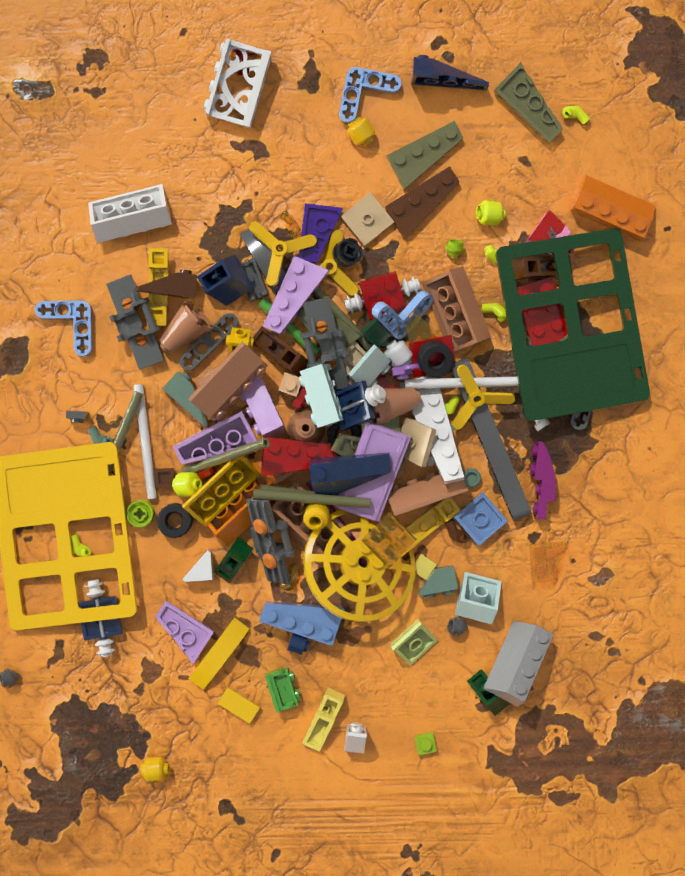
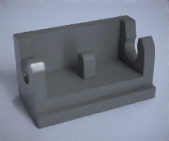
(254, 275)

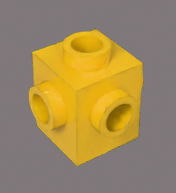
(236, 337)

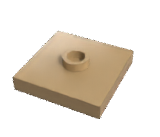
(367, 219)
(420, 442)

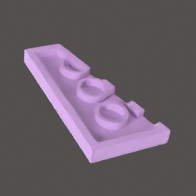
(296, 288)

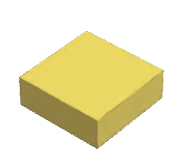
(424, 566)

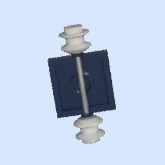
(357, 403)
(101, 628)

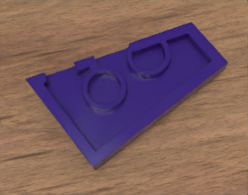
(320, 222)

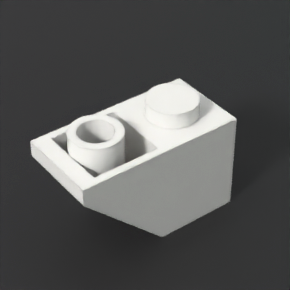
(355, 737)

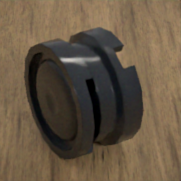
(347, 252)

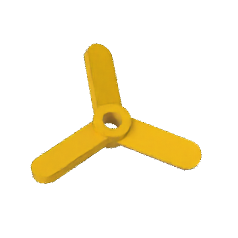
(277, 257)
(336, 273)
(473, 391)

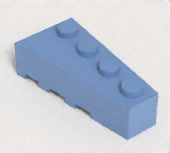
(302, 619)

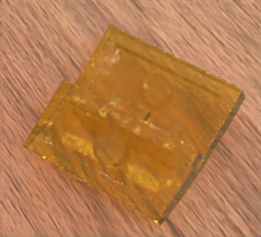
(389, 539)

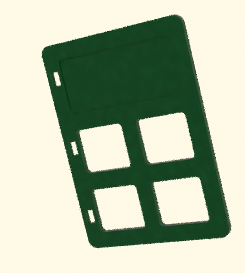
(581, 370)

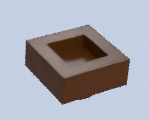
(164, 477)

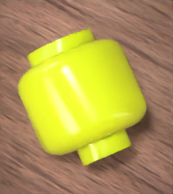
(490, 213)
(186, 484)

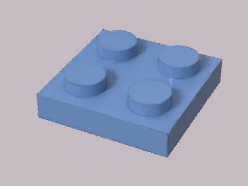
(480, 518)

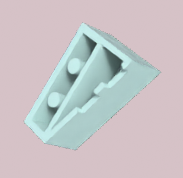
(321, 395)

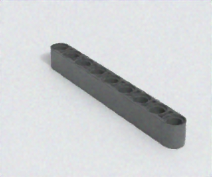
(496, 453)

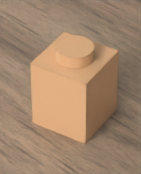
(290, 385)

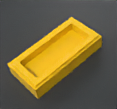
(238, 705)

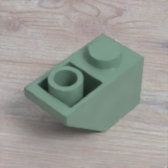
(440, 580)

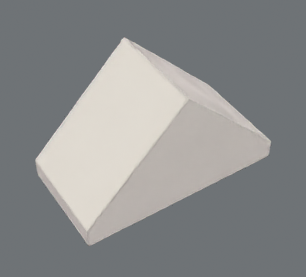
(202, 569)

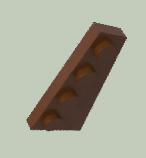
(418, 203)

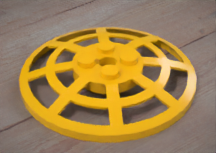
(354, 572)

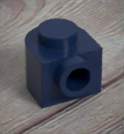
(298, 644)

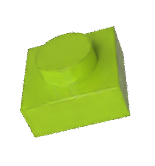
(425, 743)

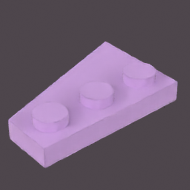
(185, 630)

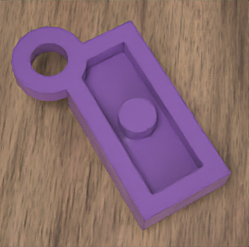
(403, 372)

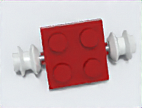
(385, 289)

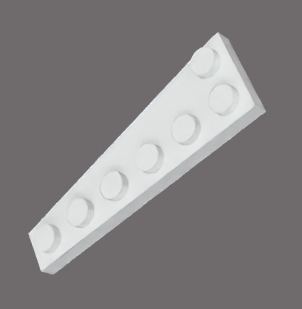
(433, 414)

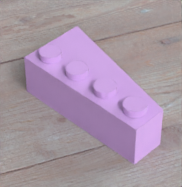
(263, 410)

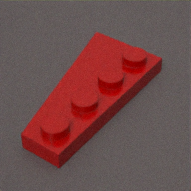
(292, 455)

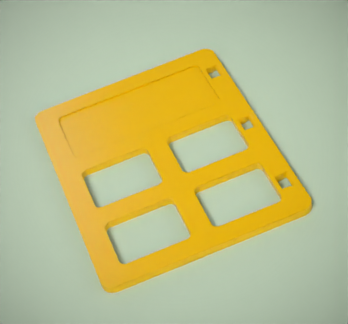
(58, 489)

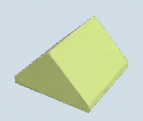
(413, 642)

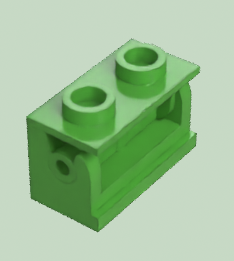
(282, 689)

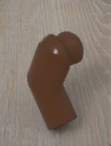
(456, 534)

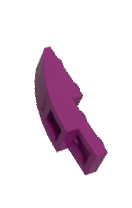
(544, 472)

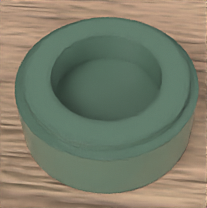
(472, 477)

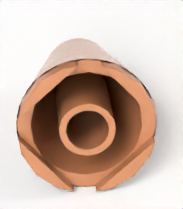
(184, 328)
(397, 402)
(295, 427)

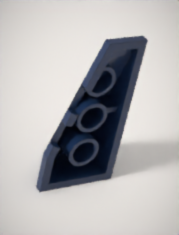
(438, 74)
(343, 473)

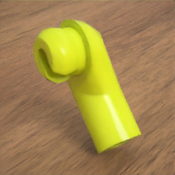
(452, 405)

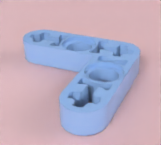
(363, 82)
(422, 300)
(73, 313)

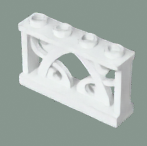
(260, 67)

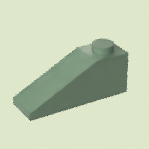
(181, 389)

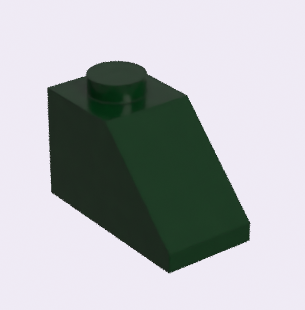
(376, 333)
(233, 560)
(492, 702)

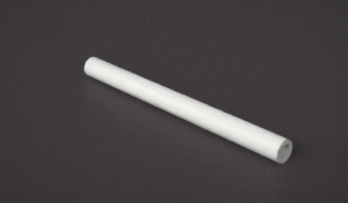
(456, 382)
(145, 445)

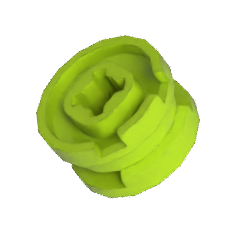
(140, 513)

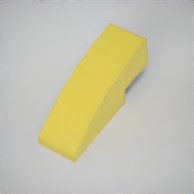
(323, 719)

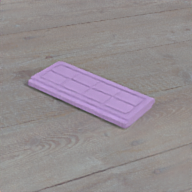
(372, 441)

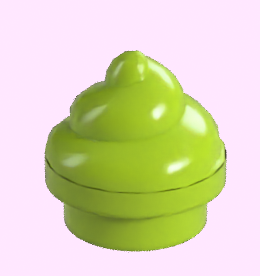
(454, 248)

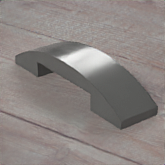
(262, 255)

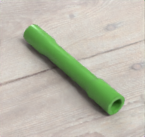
(266, 305)

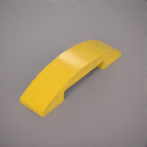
(158, 268)
(432, 520)
(219, 653)

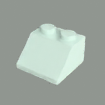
(370, 367)
(478, 598)

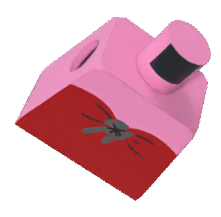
(548, 228)

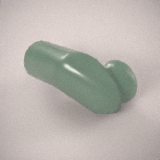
(97, 437)

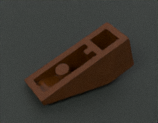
(535, 267)
(176, 285)
(280, 351)

